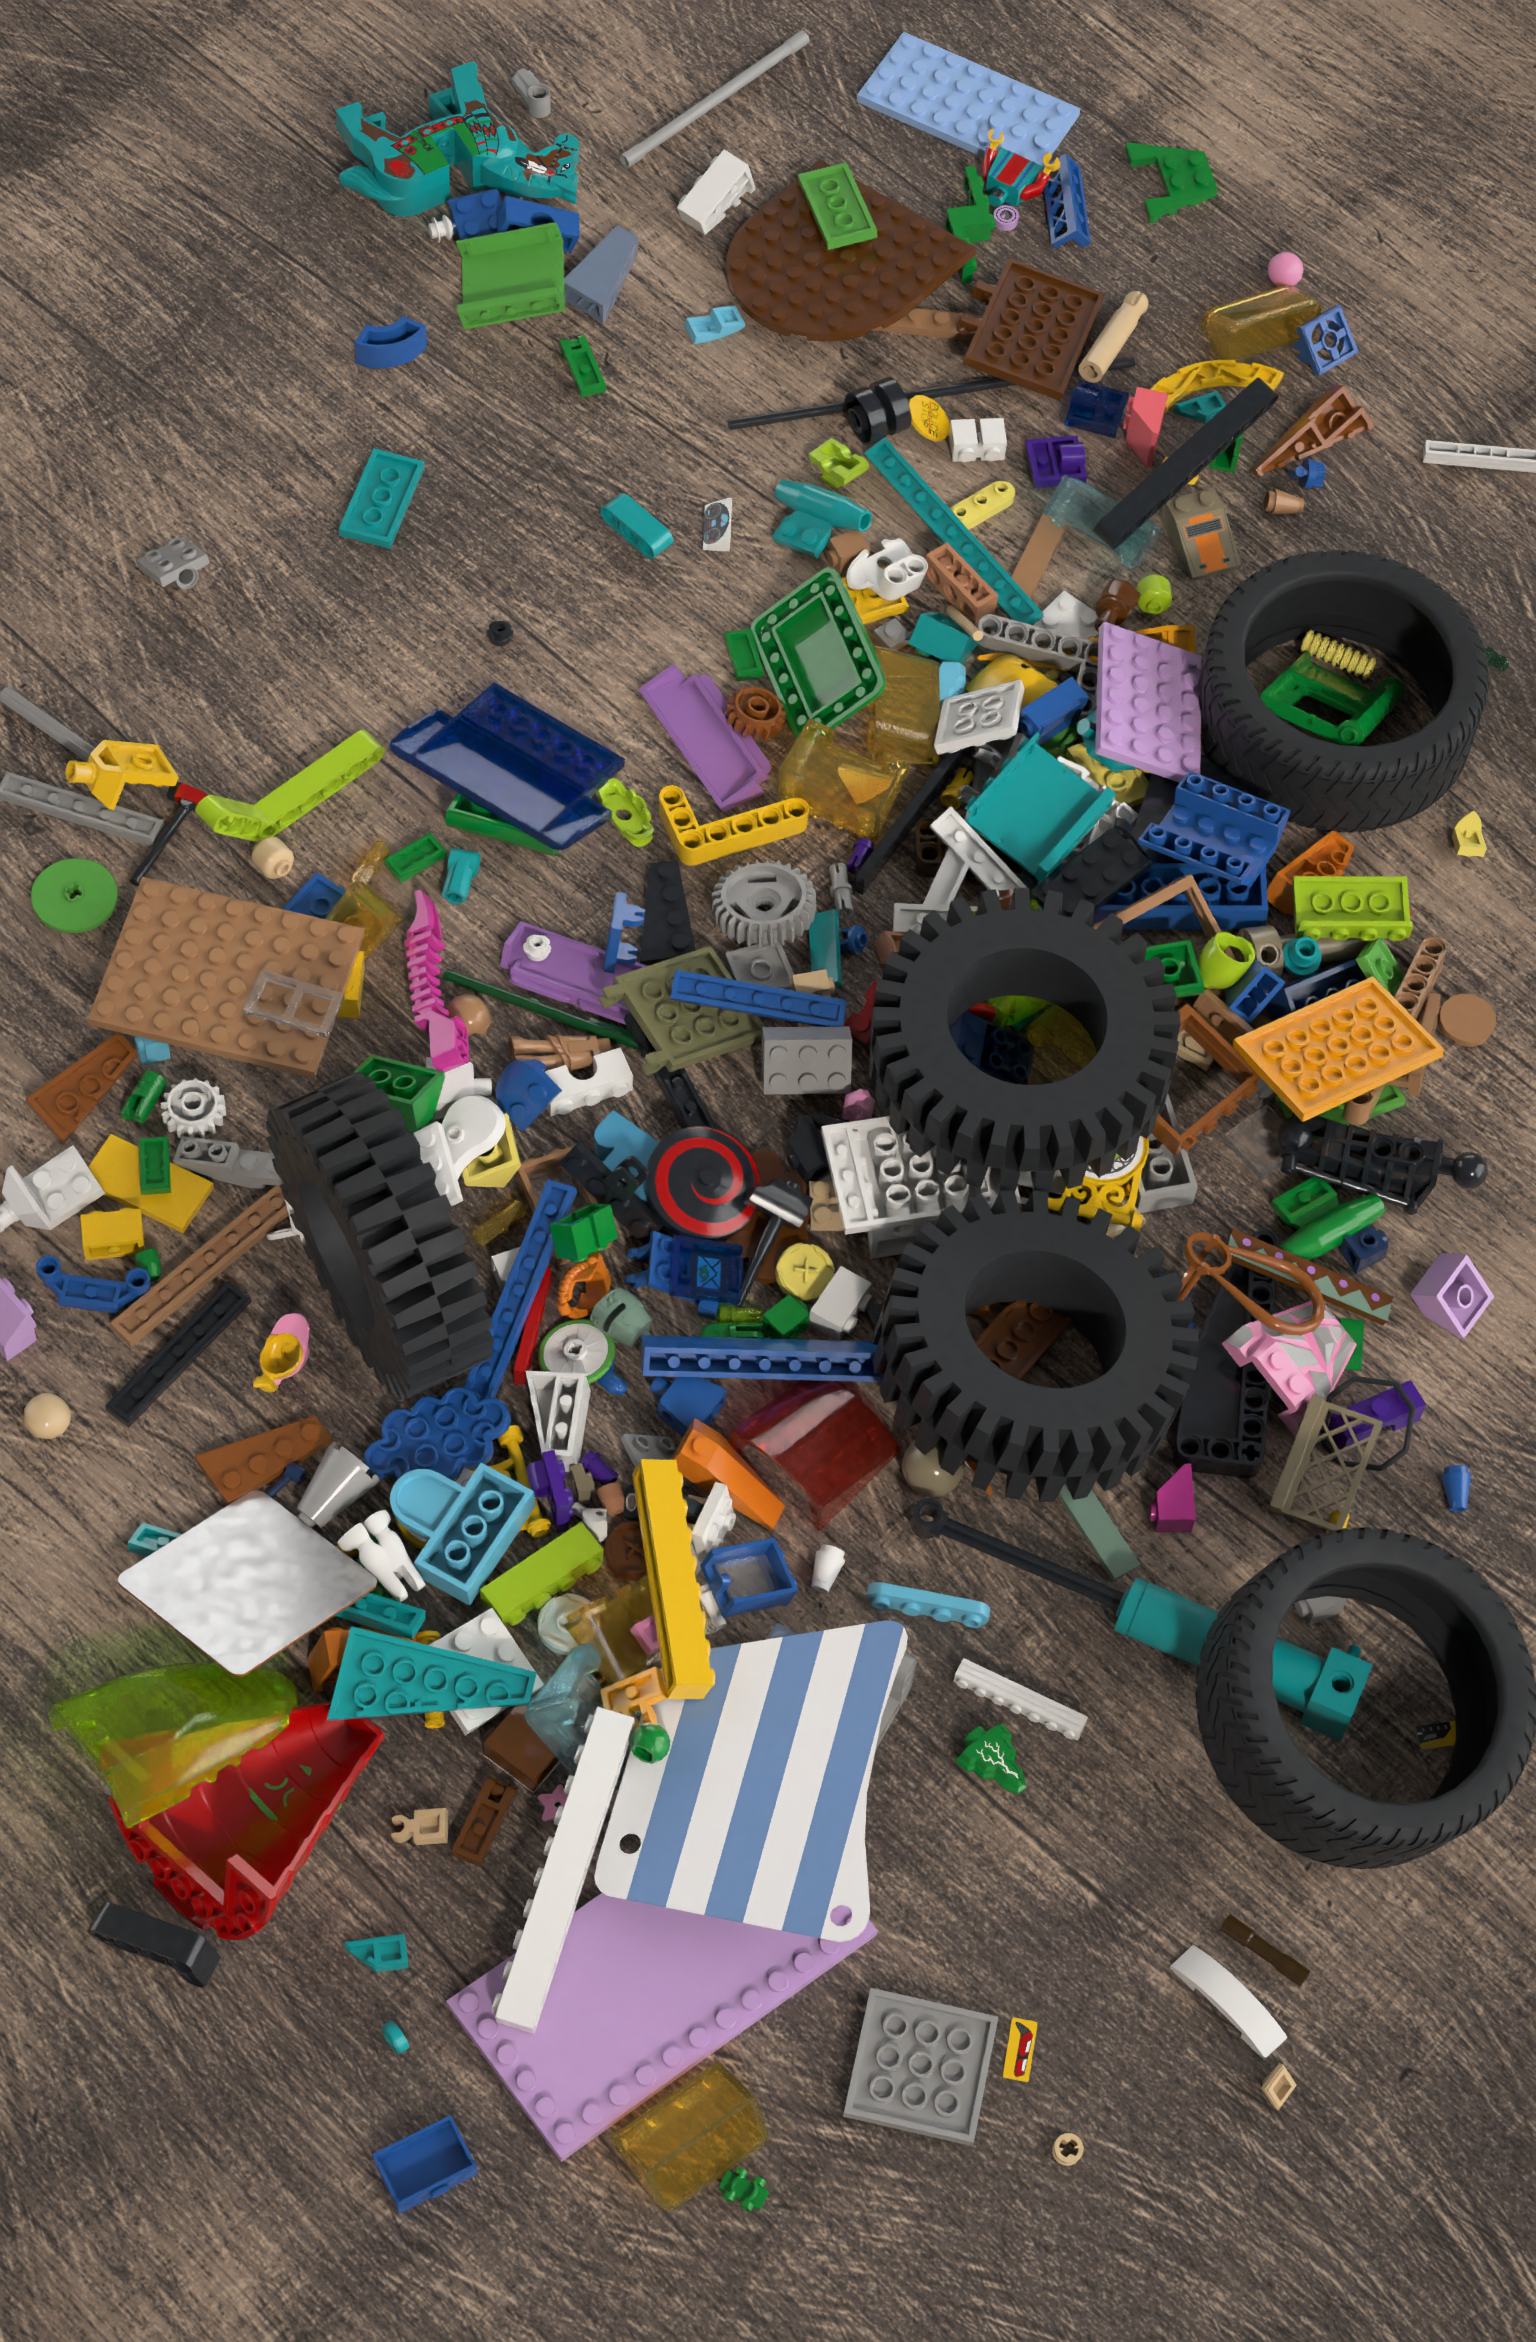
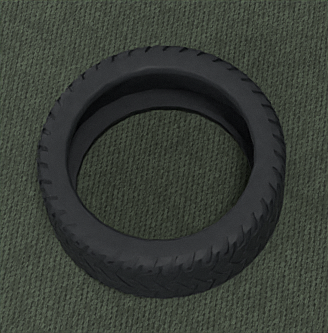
(1366, 603)
(1463, 1628)

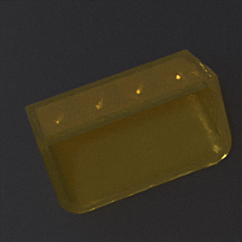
(1258, 322)
(692, 2137)

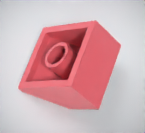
(1145, 422)

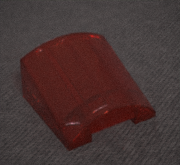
(821, 1441)

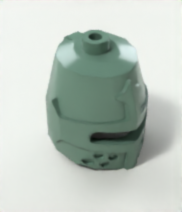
(622, 1317)

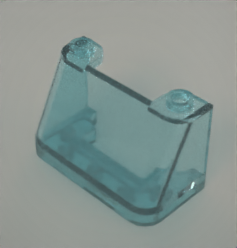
(564, 1703)

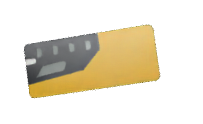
(1436, 1735)

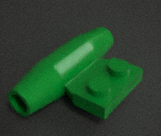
(1320, 1218)

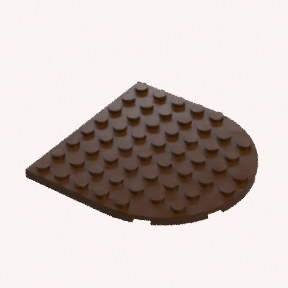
(803, 289)

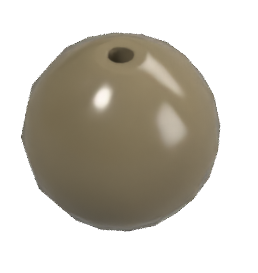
(924, 1471)

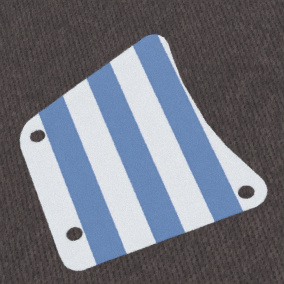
(762, 1786)

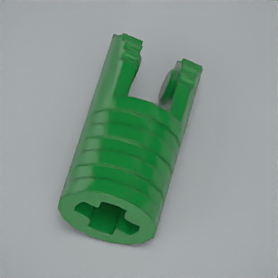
(144, 1097)

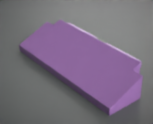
(696, 722)
(568, 974)

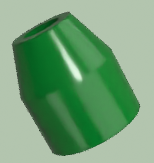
(149, 1261)

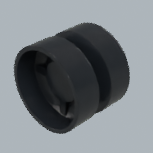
(877, 411)

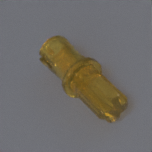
(370, 863)
(499, 1223)

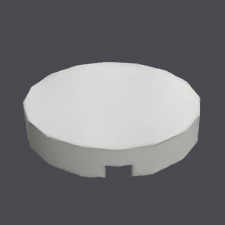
(552, 1619)

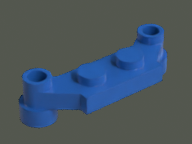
(92, 1292)

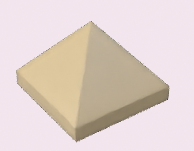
(1278, 2086)

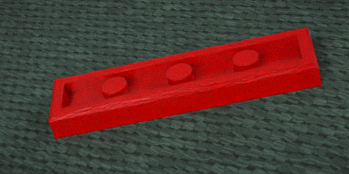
(531, 1330)

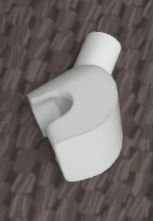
(593, 1519)

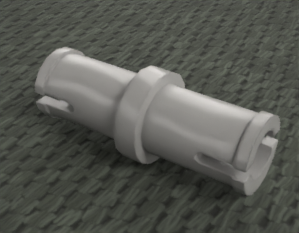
(841, 890)

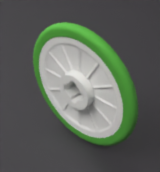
(580, 1336)

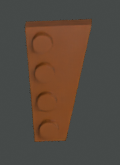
(78, 1089)
(261, 1458)

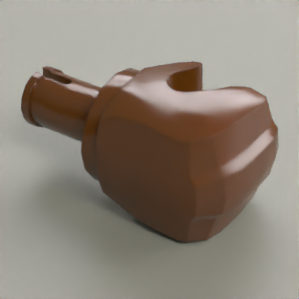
(1116, 602)

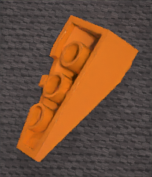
(1324, 858)
(709, 1458)

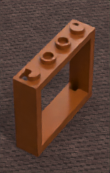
(1231, 1061)

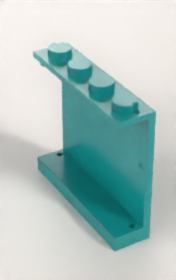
(1036, 809)

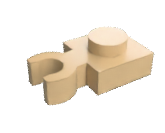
(427, 1827)

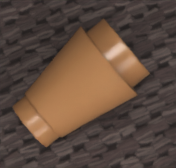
(1280, 502)

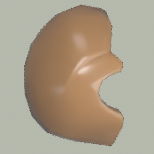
(472, 1012)

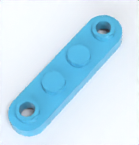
(917, 1602)

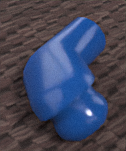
(612, 1382)

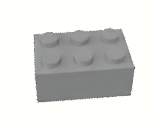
(806, 1060)

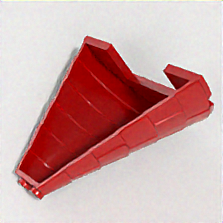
(218, 1850)

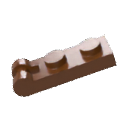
(484, 1822)

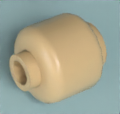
(272, 857)

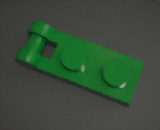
(582, 365)

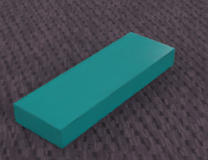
(826, 945)

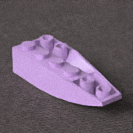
(15, 1322)

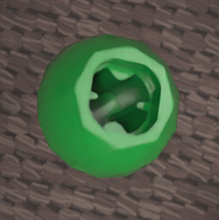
(650, 1743)

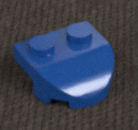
(525, 1091)

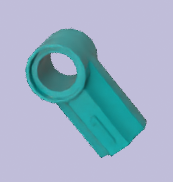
(461, 869)

